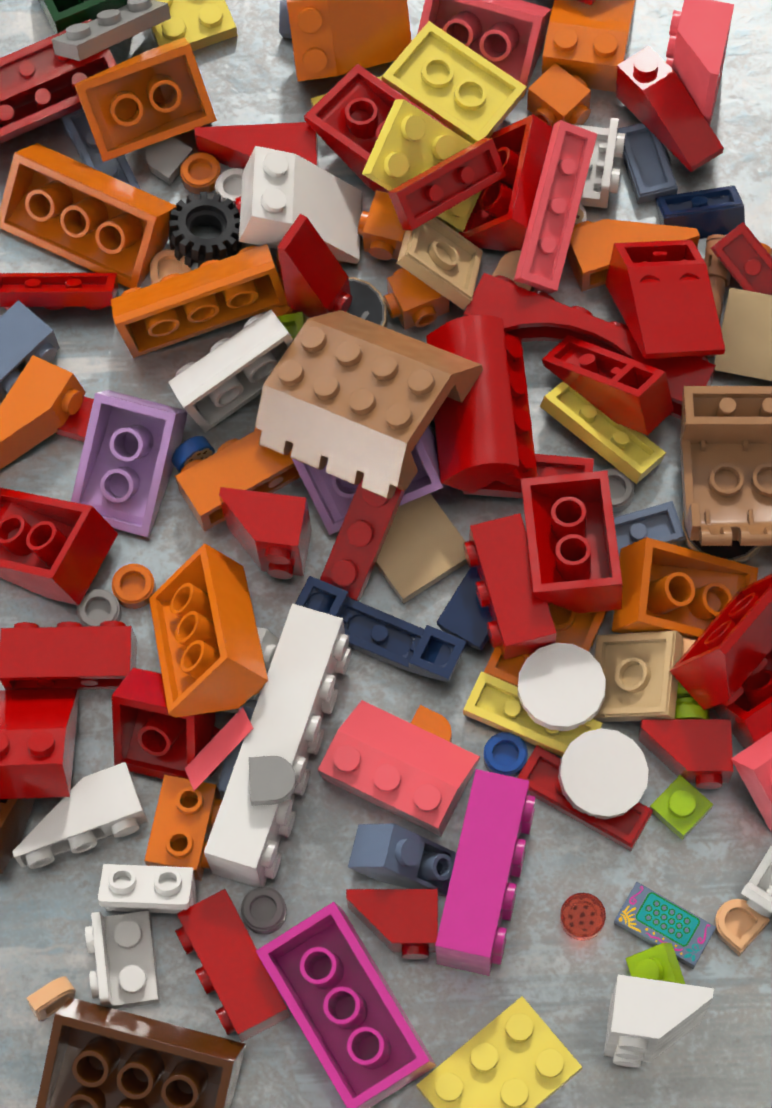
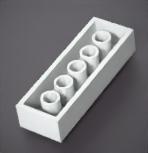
(286, 726)

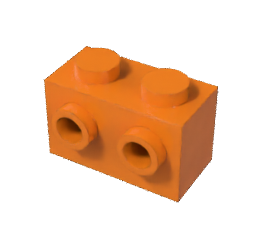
(183, 825)

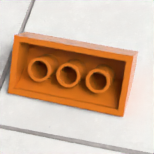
(83, 214)
(198, 300)
(207, 636)

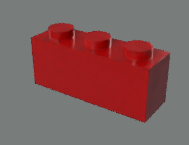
(502, 559)
(66, 655)
(231, 966)

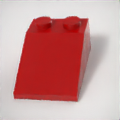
(353, 117)
(51, 544)
(37, 742)

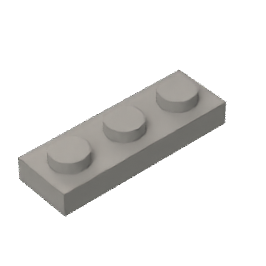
(110, 28)

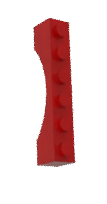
(541, 318)

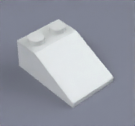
(284, 185)

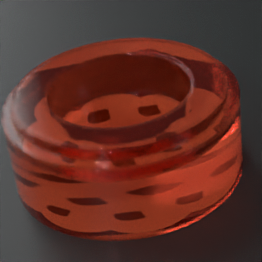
(582, 916)

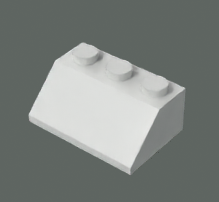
(231, 371)
(651, 1017)

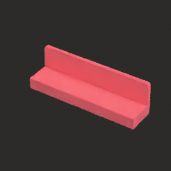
(555, 207)

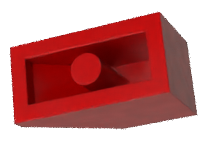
(692, 748)
(399, 917)

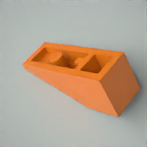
(593, 245)
(36, 407)

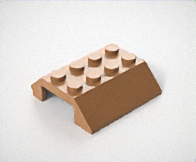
(358, 399)
(727, 464)

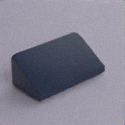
(707, 210)
(464, 615)

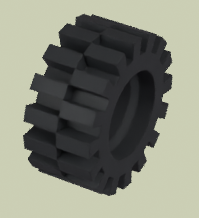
(201, 212)

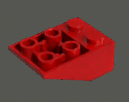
(665, 298)

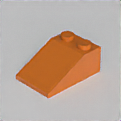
(339, 34)
(589, 39)
(145, 100)
(675, 588)

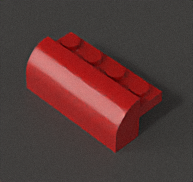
(41, 87)
(492, 428)

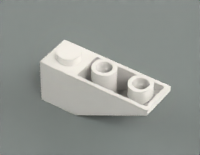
(97, 808)

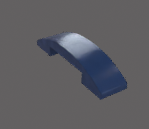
(385, 636)

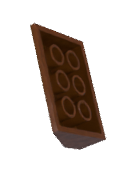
(134, 1062)

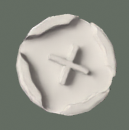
(561, 686)
(603, 773)

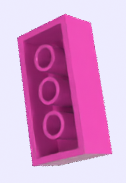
(482, 873)
(345, 1008)

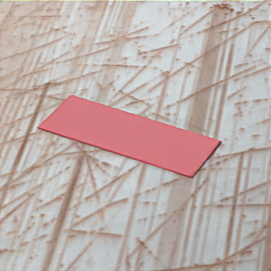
(218, 748)

